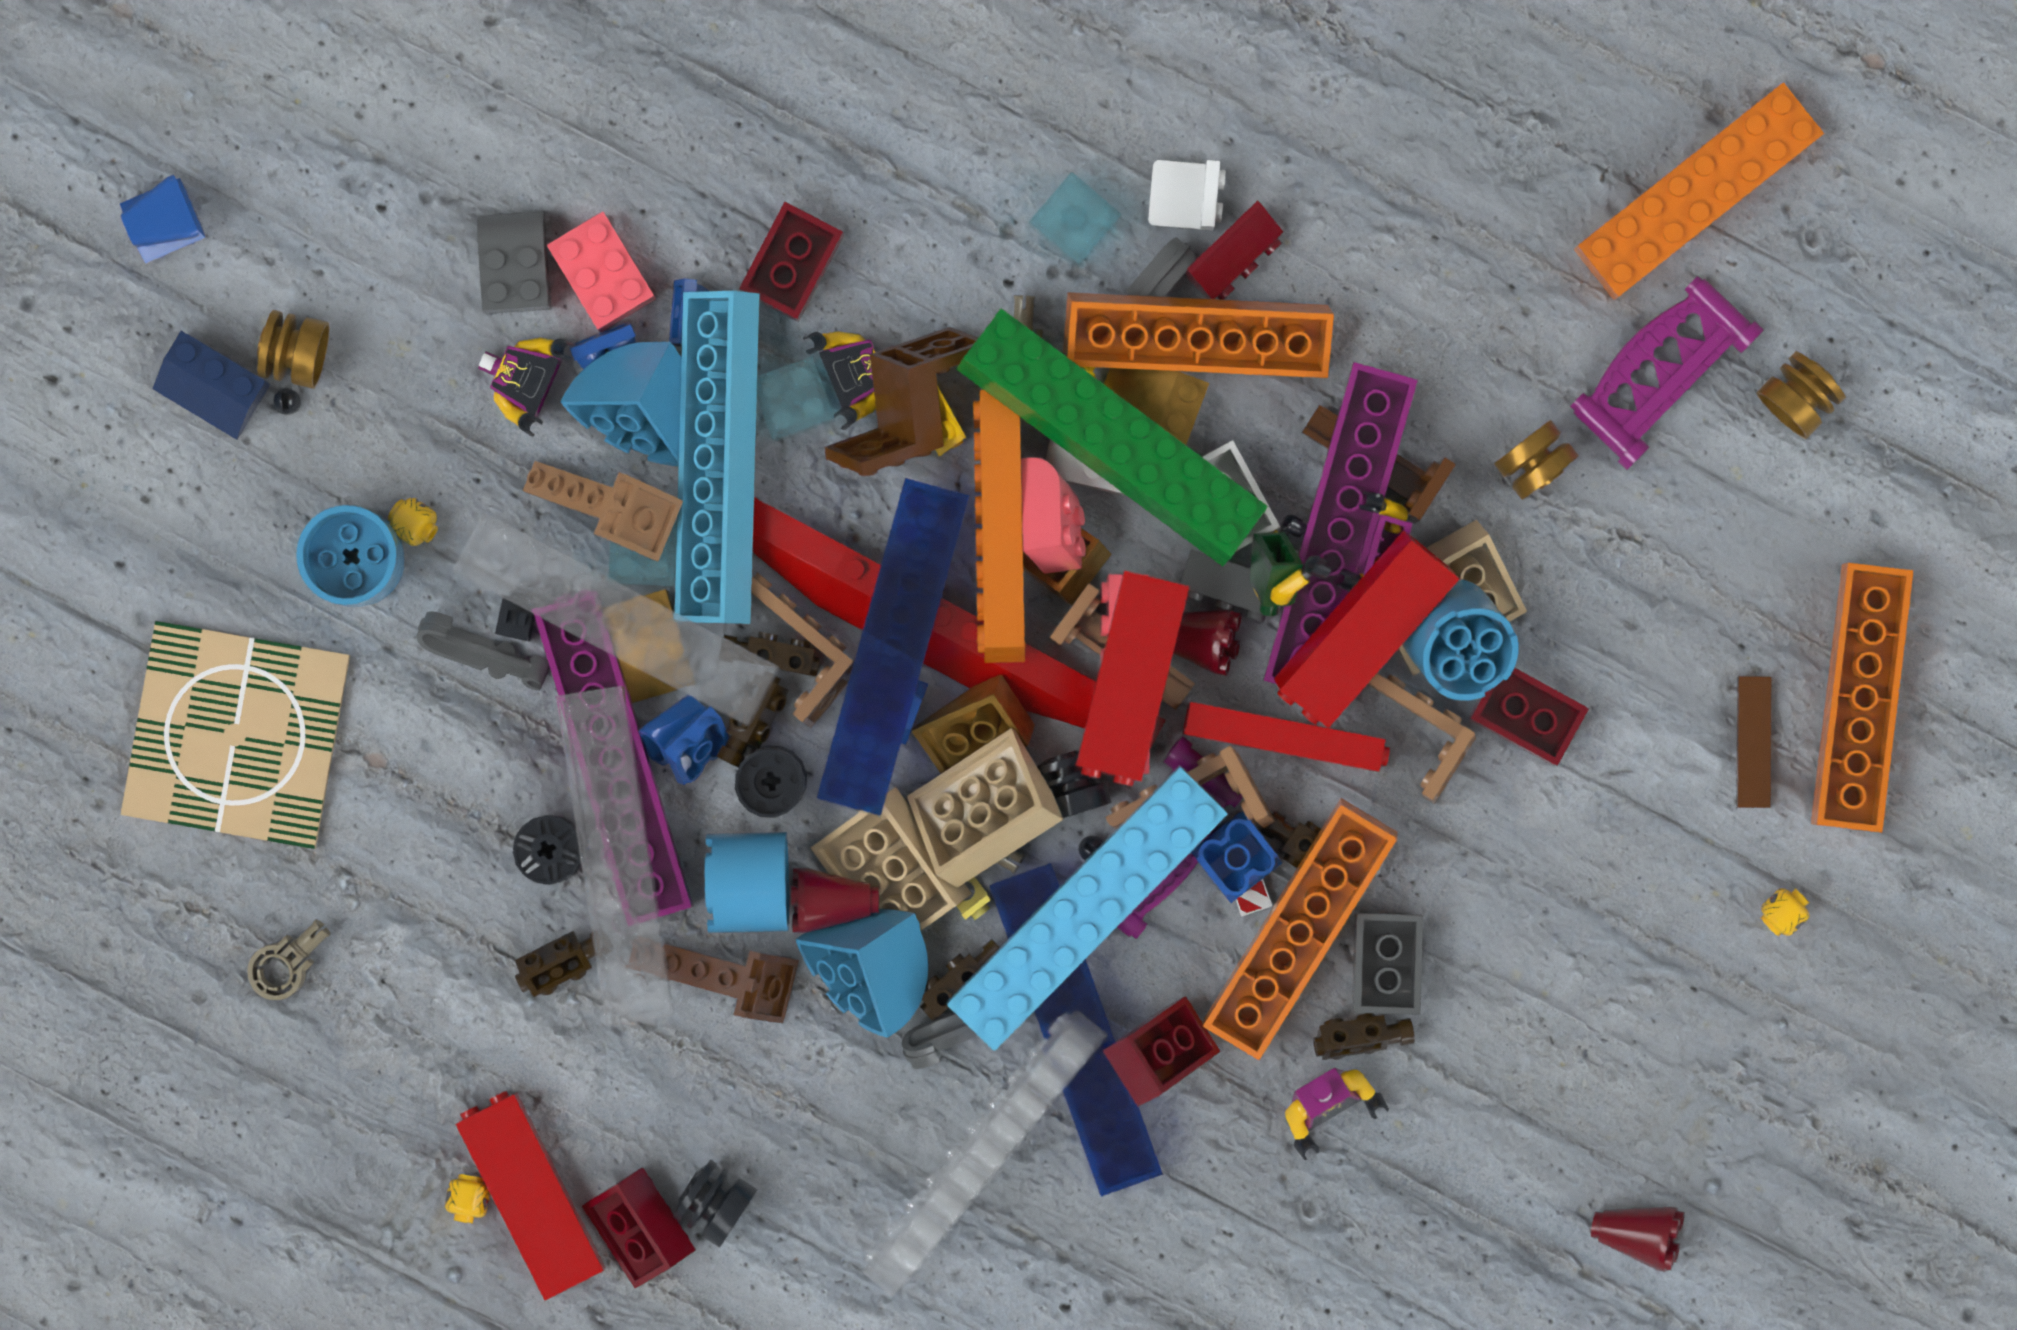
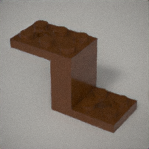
(904, 403)

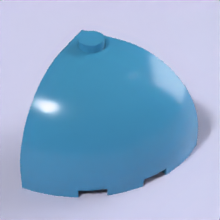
(632, 399)
(871, 967)

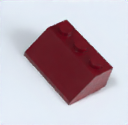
(1235, 253)
(638, 1228)

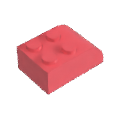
(1050, 518)

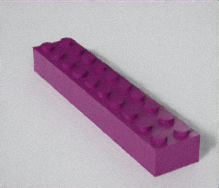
(1337, 529)
(582, 668)

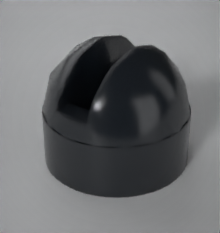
(293, 401)
(1093, 841)

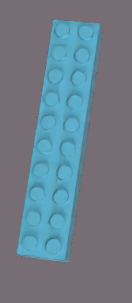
(717, 456)
(1086, 908)

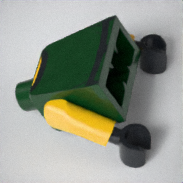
(1277, 568)

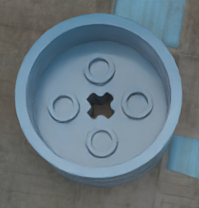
(324, 558)
(1464, 644)
(747, 882)

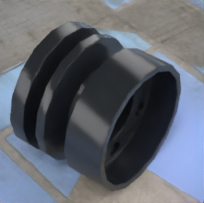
(1070, 787)
(760, 796)
(530, 840)
(714, 1202)

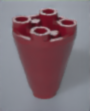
(1209, 639)
(829, 900)
(1641, 1234)

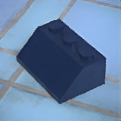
(209, 385)

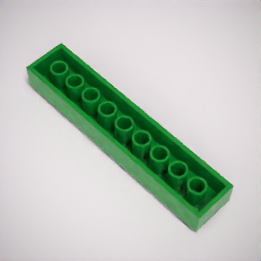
(1112, 437)

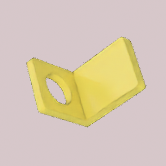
(977, 904)

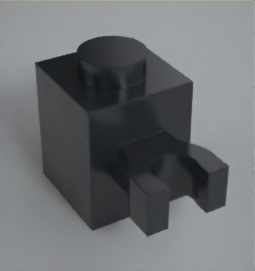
(514, 621)

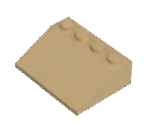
(1475, 559)
(983, 809)
(892, 857)

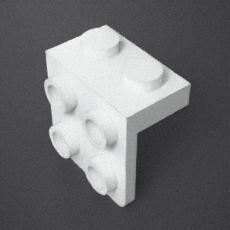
(1186, 194)

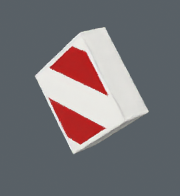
(1254, 899)

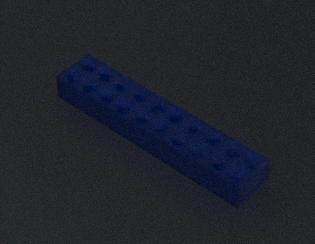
(892, 647)
(1097, 1098)

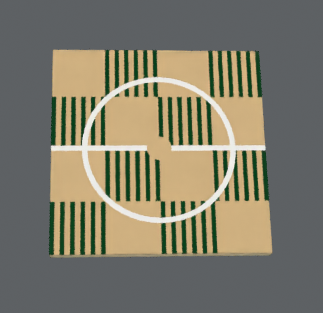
(235, 735)

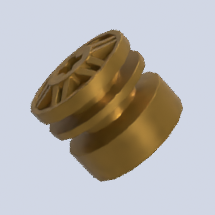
(299, 350)
(1805, 389)

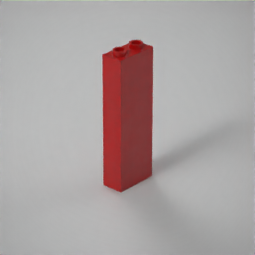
(1365, 630)
(1132, 678)
(1285, 737)
(529, 1194)

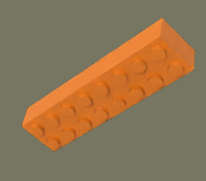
(1698, 191)
(1198, 335)
(1001, 531)
(1862, 697)
(1300, 929)

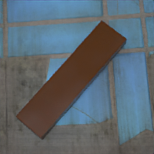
(1753, 742)

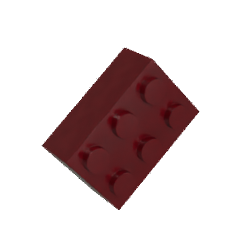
(792, 261)
(1530, 716)
(1161, 1051)

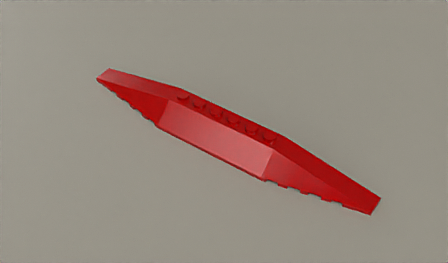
(844, 585)

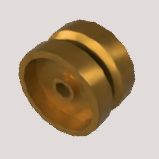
(1536, 460)

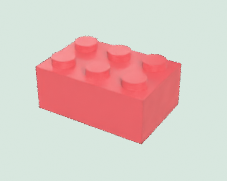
(601, 272)

